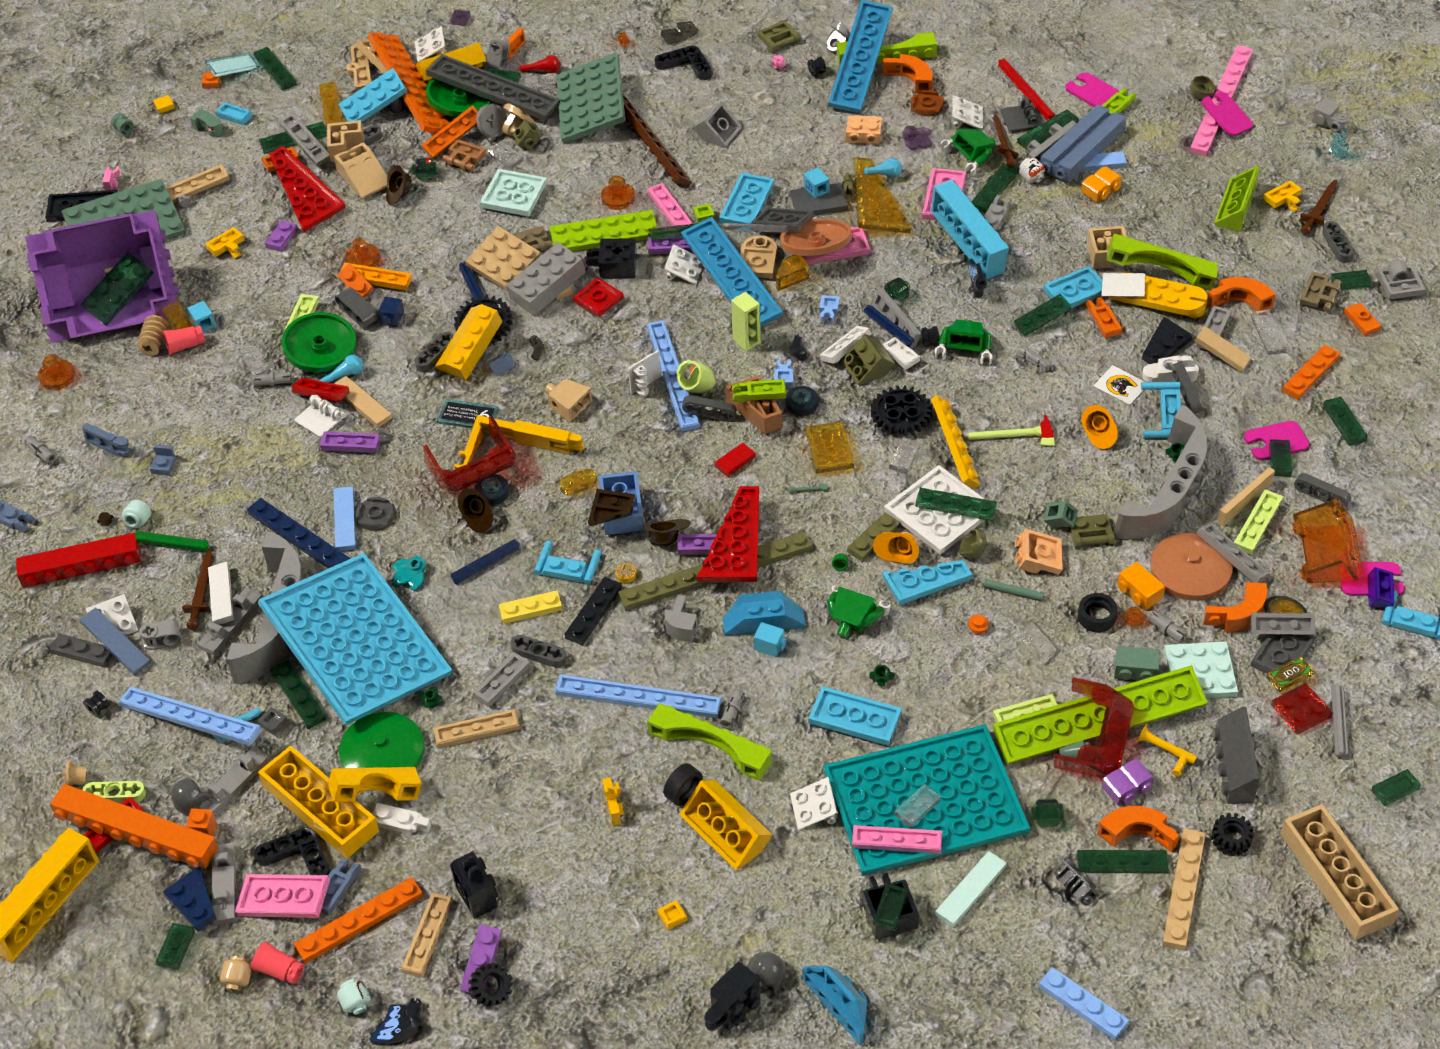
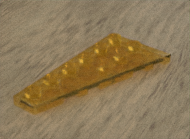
(874, 202)

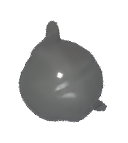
(187, 795)
(769, 969)

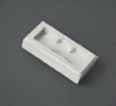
(901, 353)

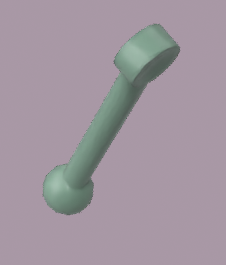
(824, 487)

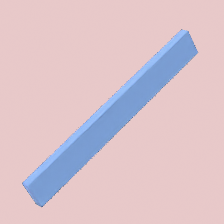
(669, 365)
(637, 695)
(190, 716)

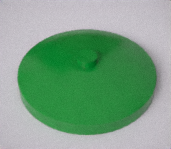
(451, 99)
(318, 342)
(382, 742)

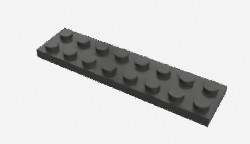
(492, 87)

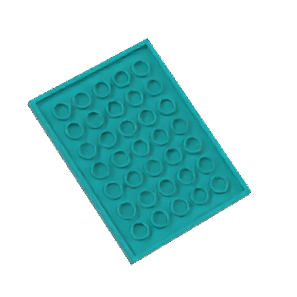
(959, 766)

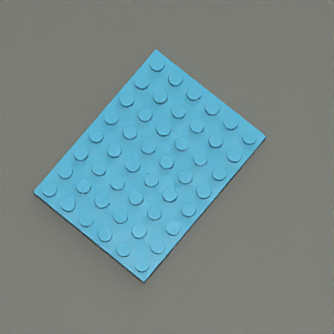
(355, 638)

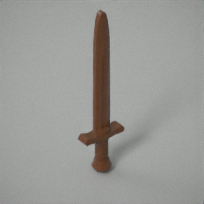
(1004, 148)
(1314, 216)
(198, 599)

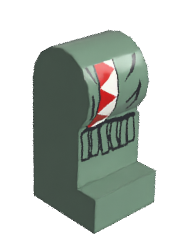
(206, 122)

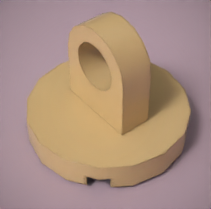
(514, 119)

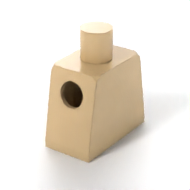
(568, 398)

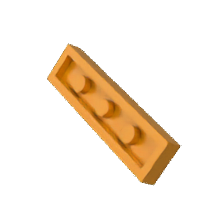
(383, 277)

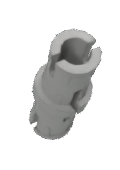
(272, 379)
(40, 449)
(1167, 626)
(732, 708)

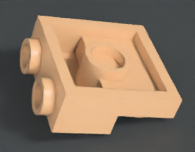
(863, 129)
(1038, 552)

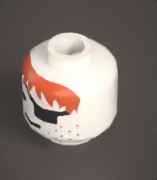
(1032, 170)

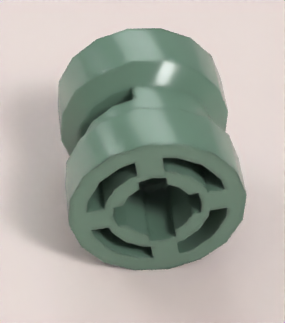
(122, 124)

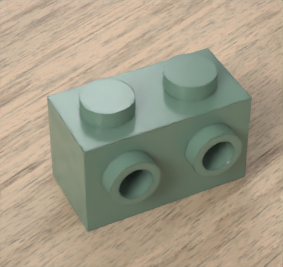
(1136, 663)

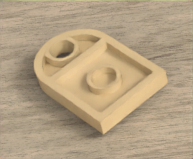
(760, 257)

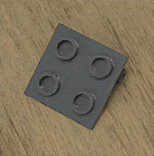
(1021, 116)
(1080, 884)

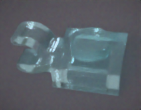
(1339, 146)

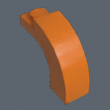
(910, 67)
(1242, 289)
(1238, 616)
(1137, 820)

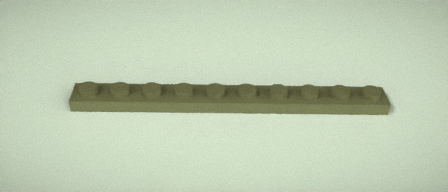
(686, 579)

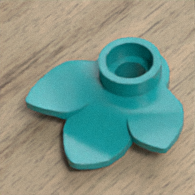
(408, 574)

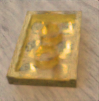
(829, 447)

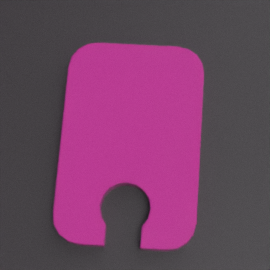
(1093, 92)
(1227, 115)
(1281, 431)
(1360, 587)

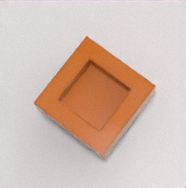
(210, 80)

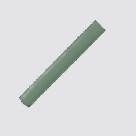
(1013, 589)

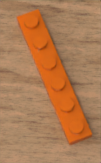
(358, 920)

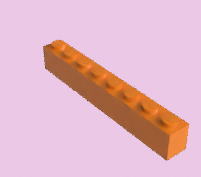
(134, 826)

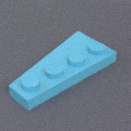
(917, 583)

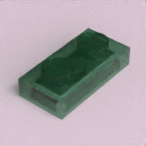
(175, 946)

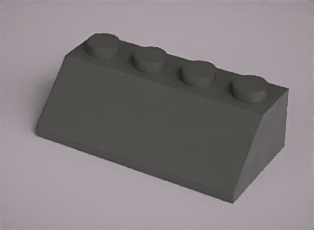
(1236, 757)

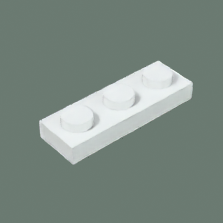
(844, 345)

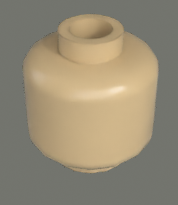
(235, 973)

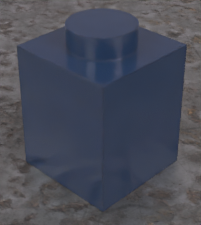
(391, 311)

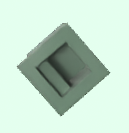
(1060, 514)

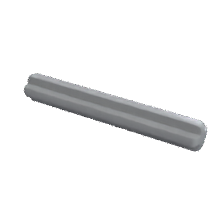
(1339, 721)

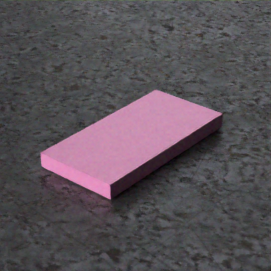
(937, 177)
(857, 247)
(282, 895)

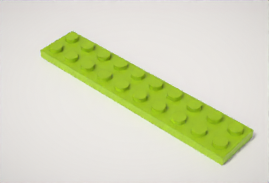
(1083, 719)

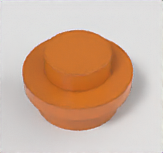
(978, 624)

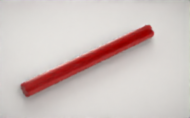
(1026, 89)

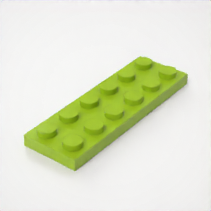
(587, 233)

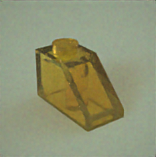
(791, 271)

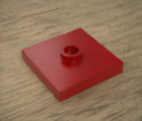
(598, 297)

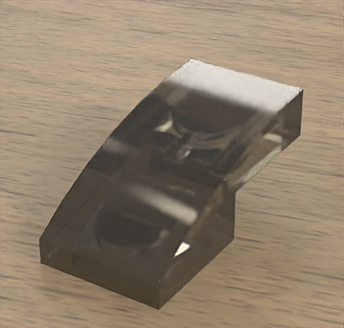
(682, 31)

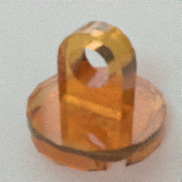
(617, 193)
(363, 253)
(56, 372)

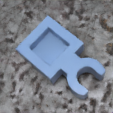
(828, 307)
(784, 372)

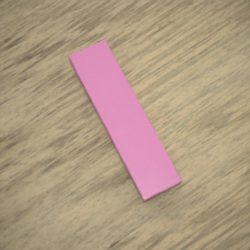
(668, 205)
(897, 839)

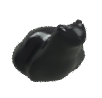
(798, 349)

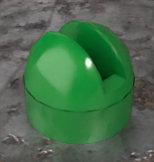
(838, 563)

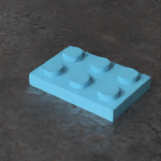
(1076, 286)

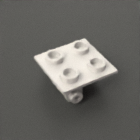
(430, 44)
(966, 112)
(682, 264)
(644, 373)
(320, 416)
(118, 613)
(814, 804)

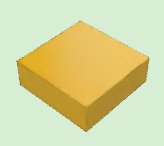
(163, 104)
(672, 915)

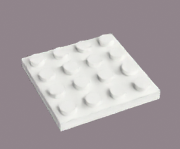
(933, 527)

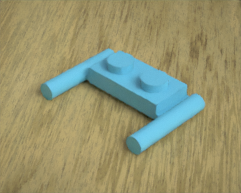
(1170, 404)
(566, 568)
(1411, 620)

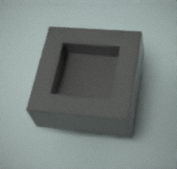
(272, 721)

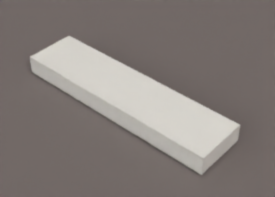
(221, 593)

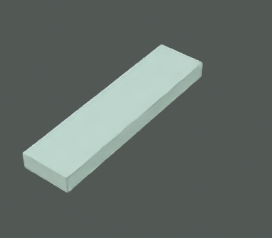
(970, 889)

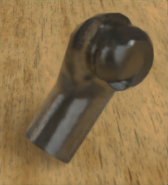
(538, 346)

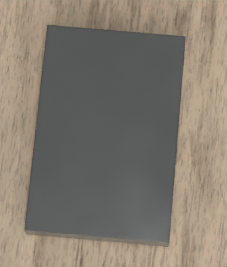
(827, 203)
(787, 217)
(1280, 650)

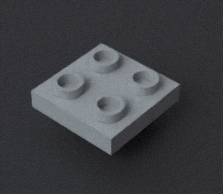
(1400, 280)

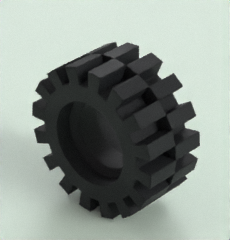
(1236, 824)
(503, 985)

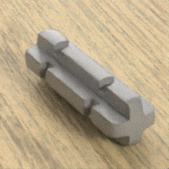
(1034, 358)

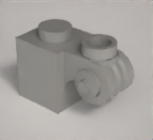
(1327, 116)

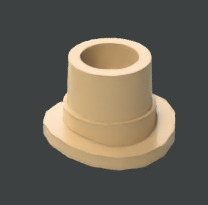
(74, 774)

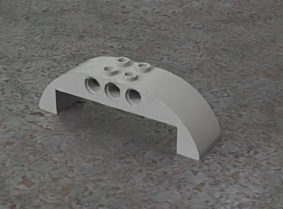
(1175, 494)
(255, 660)

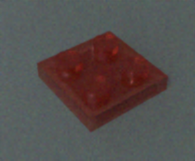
(1301, 708)

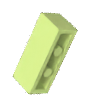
(746, 321)

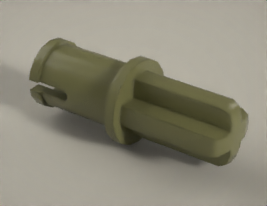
(848, 185)

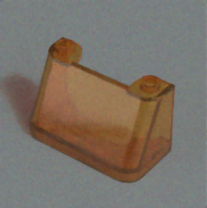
(1328, 543)

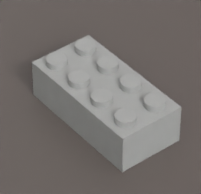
(545, 278)

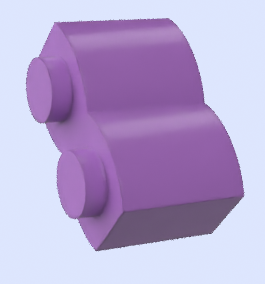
(1127, 782)

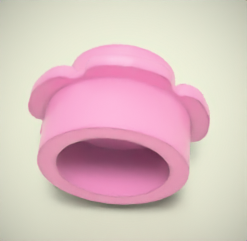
(778, 62)

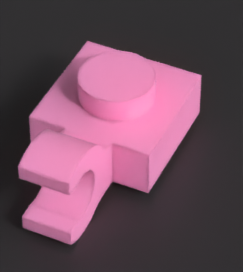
(110, 179)

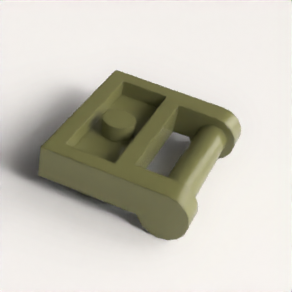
(777, 32)
(1092, 527)

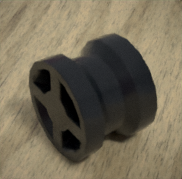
(816, 66)
(930, 335)
(96, 703)

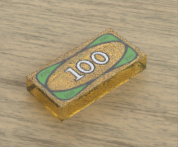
(1290, 674)

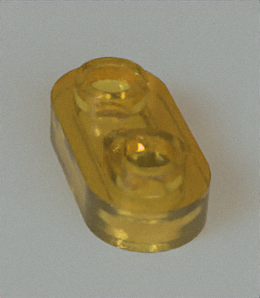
(578, 481)

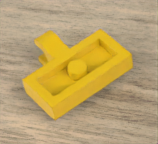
(1284, 193)
(226, 241)
(611, 793)

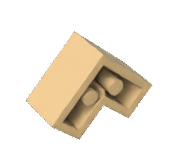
(343, 136)
(1098, 242)

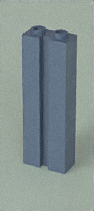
(1083, 143)

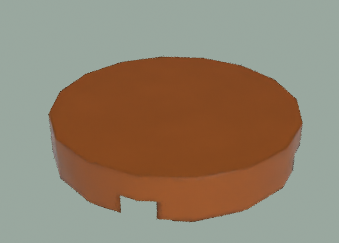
(927, 103)

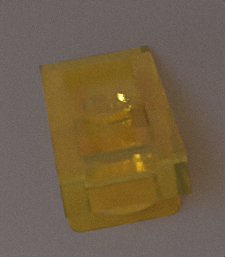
(176, 316)

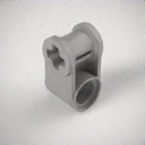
(497, 55)
(162, 634)

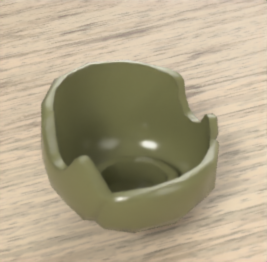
(1202, 86)
(974, 545)

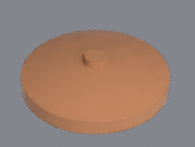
(817, 238)
(1190, 567)

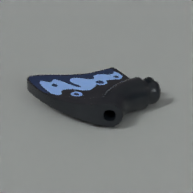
(977, 280)
(400, 1024)

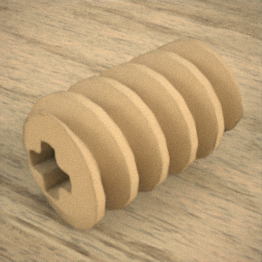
(151, 335)

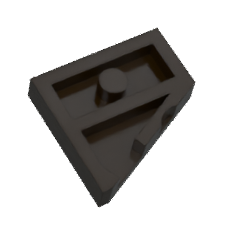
(610, 506)

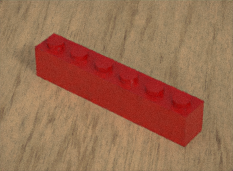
(78, 560)

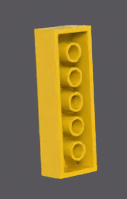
(307, 795)
(44, 891)

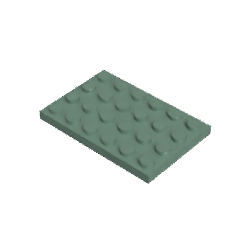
(590, 98)
(133, 200)

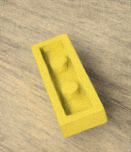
(530, 607)

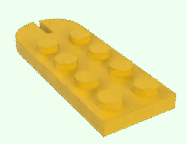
(1169, 297)

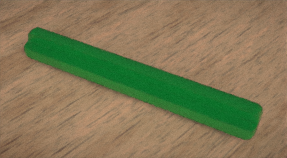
(172, 541)

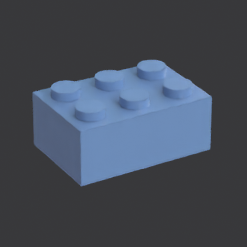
(624, 483)

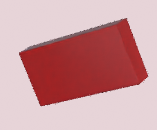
(735, 459)

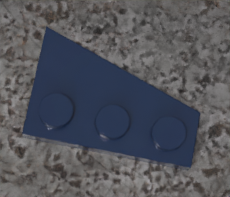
(192, 899)

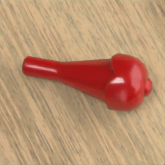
(549, 64)

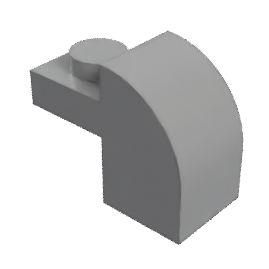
(678, 622)

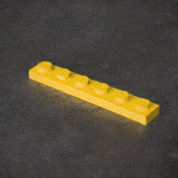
(956, 444)

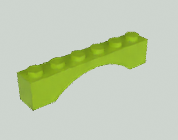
(920, 46)
(1195, 270)
(672, 724)

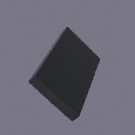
(66, 200)

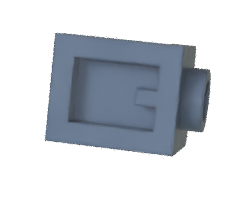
(163, 460)

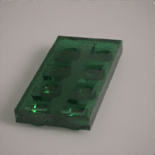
(117, 288)

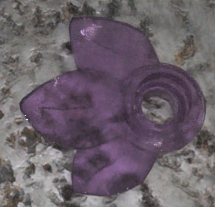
(916, 137)

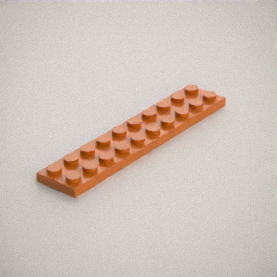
(395, 56)

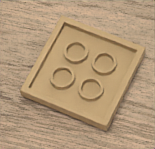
(502, 257)

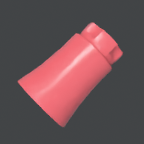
(183, 338)
(276, 964)

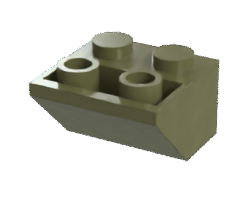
(867, 360)

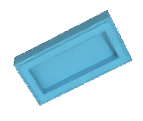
(233, 113)

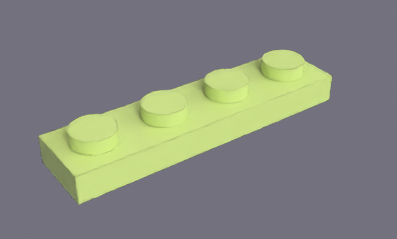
(1258, 521)

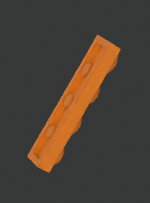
(451, 132)
(1311, 372)

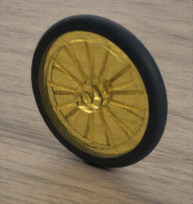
(1283, 604)

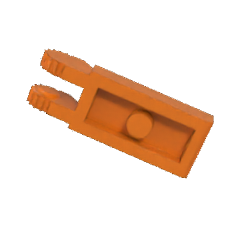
(1104, 318)

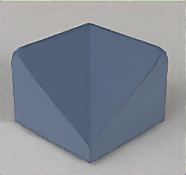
(502, 363)

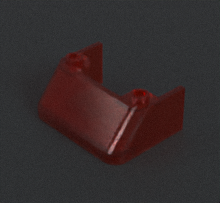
(497, 460)
(1109, 752)

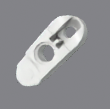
(1162, 370)

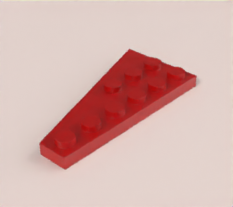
(306, 193)
(735, 547)

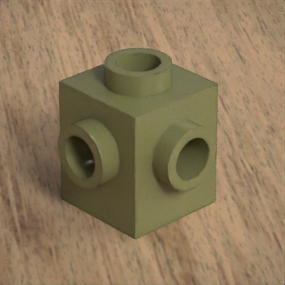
(527, 135)

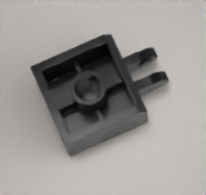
(614, 258)
(474, 884)
(871, 898)
(732, 998)

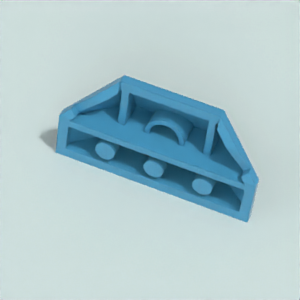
(765, 607)
(839, 997)

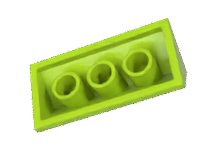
(1237, 200)

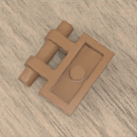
(466, 151)

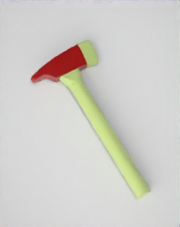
(1043, 431)

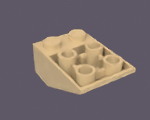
(361, 170)

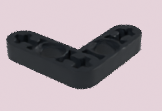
(692, 55)
(303, 847)

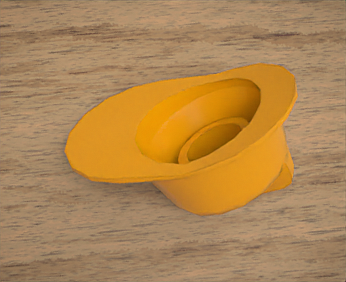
(1099, 426)
(896, 547)

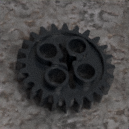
(502, 308)
(901, 410)

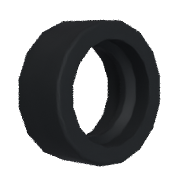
(1099, 600)
(682, 784)

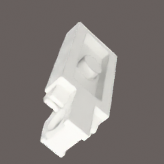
(400, 819)

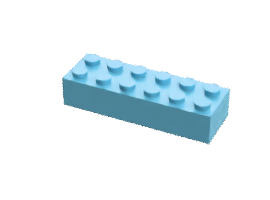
(969, 229)

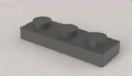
(80, 650)

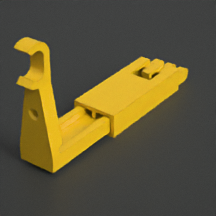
(525, 434)

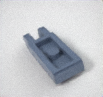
(106, 440)
(12, 517)
(339, 884)

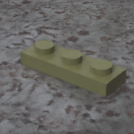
(863, 545)

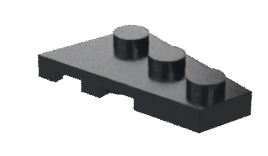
(1166, 341)

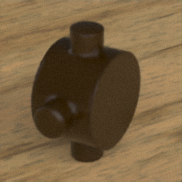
(105, 519)

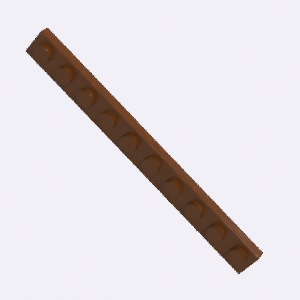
(655, 145)

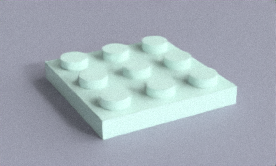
(513, 192)
(1211, 665)

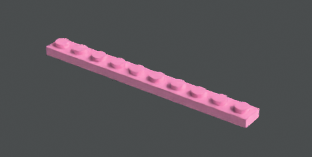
(1228, 84)

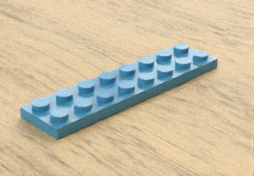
(860, 56)
(728, 267)

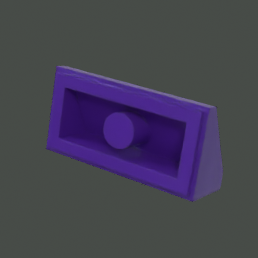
(1380, 588)

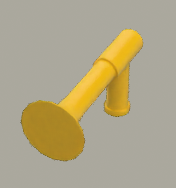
(1184, 756)

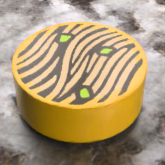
(626, 573)

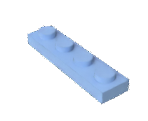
(1083, 1003)

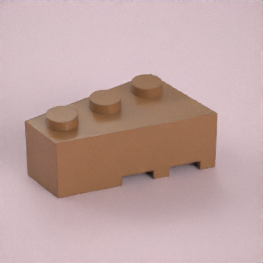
(761, 413)

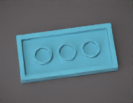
(373, 97)
(746, 199)
(855, 715)

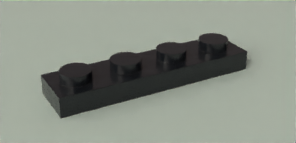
(593, 611)

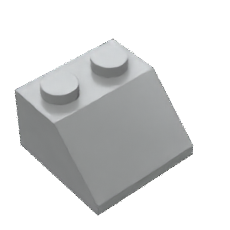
(717, 125)

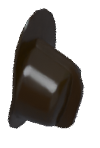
(397, 184)
(475, 510)
(665, 532)

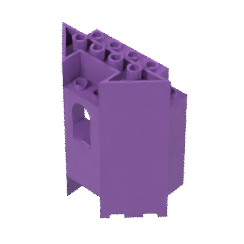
(74, 260)

